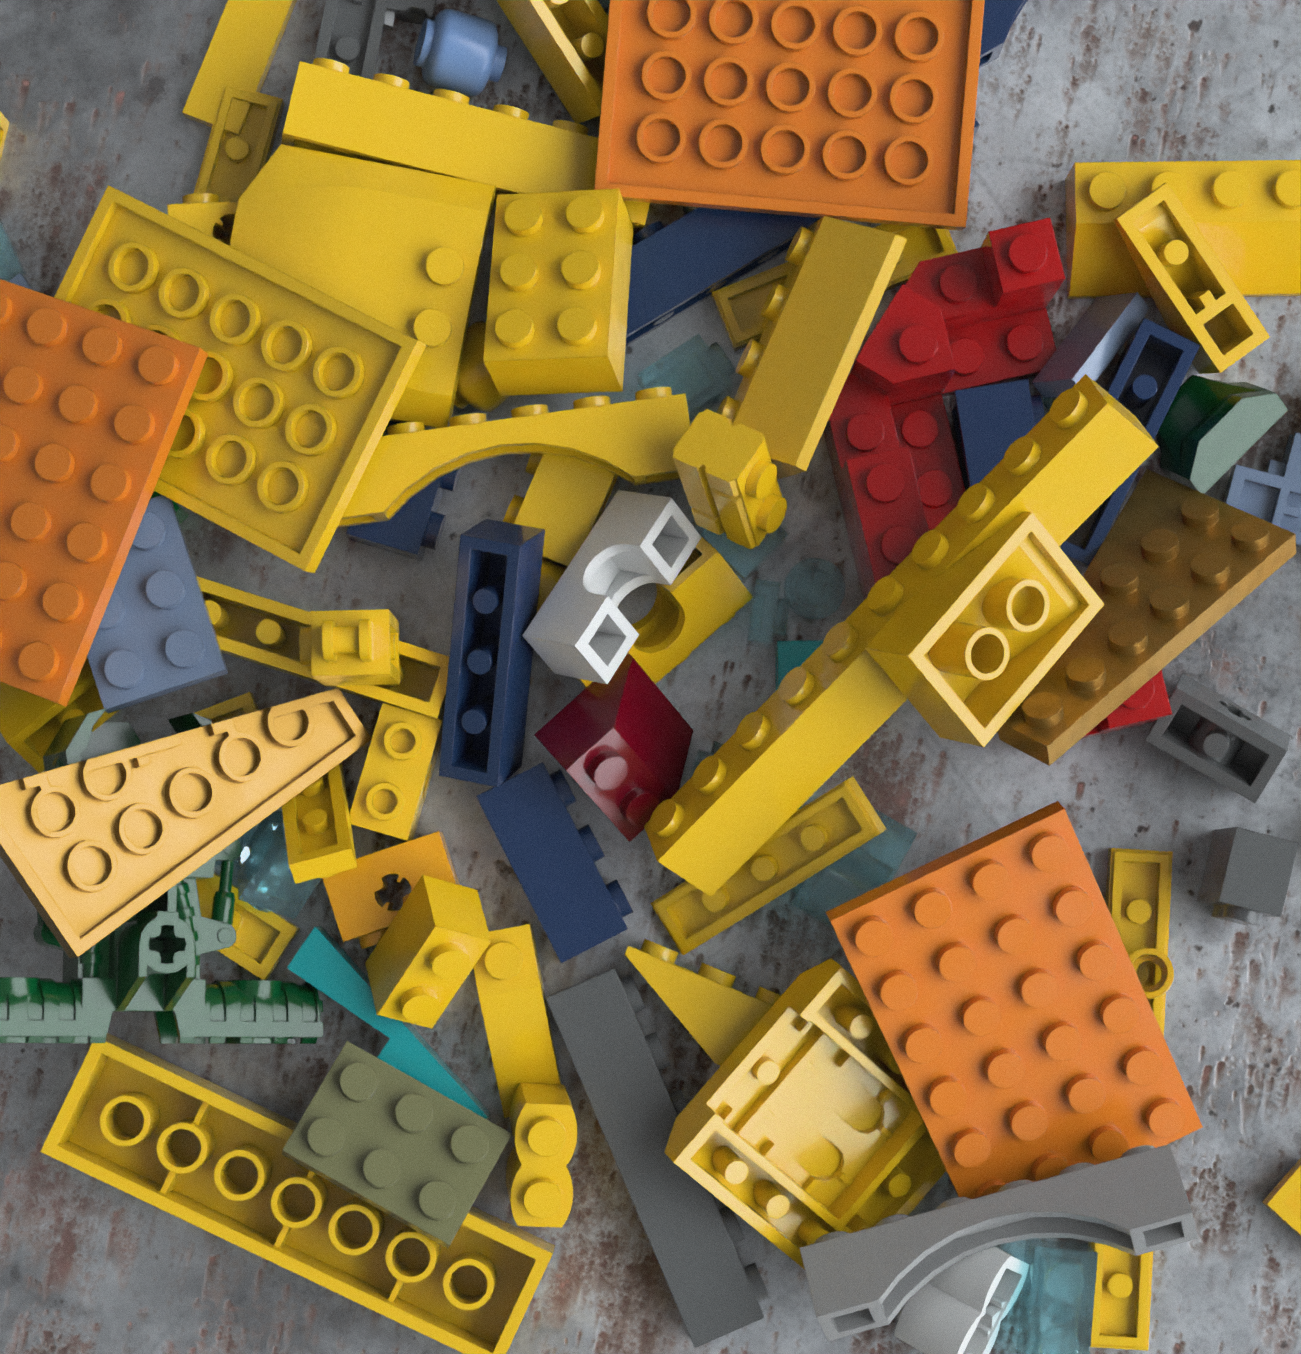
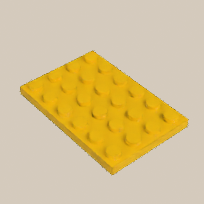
(288, 382)

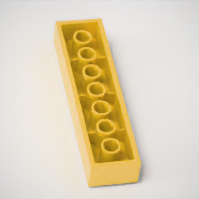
(224, 1171)

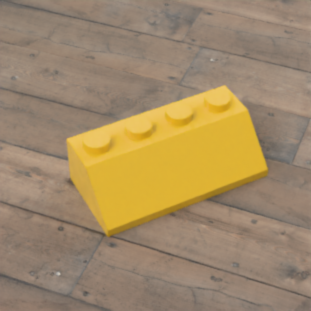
(1240, 207)
(811, 336)

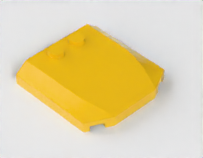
(382, 243)
(809, 1120)

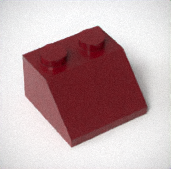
(621, 746)

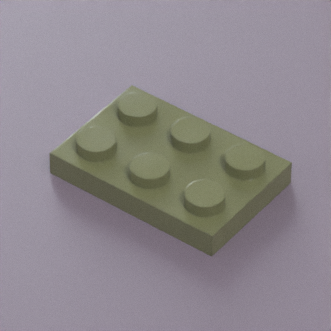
(397, 1144)

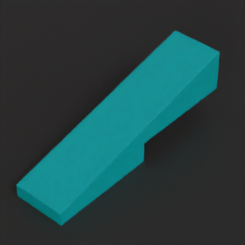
(335, 974)

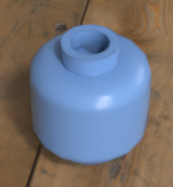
(459, 52)

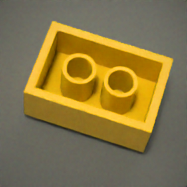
(559, 292)

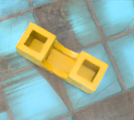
(687, 612)

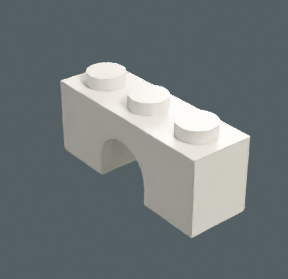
(631, 545)

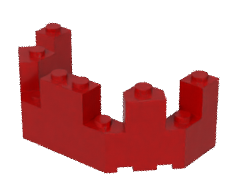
(889, 438)

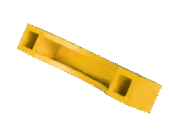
(622, 437)

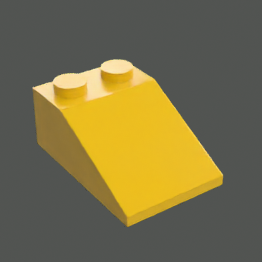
(986, 631)

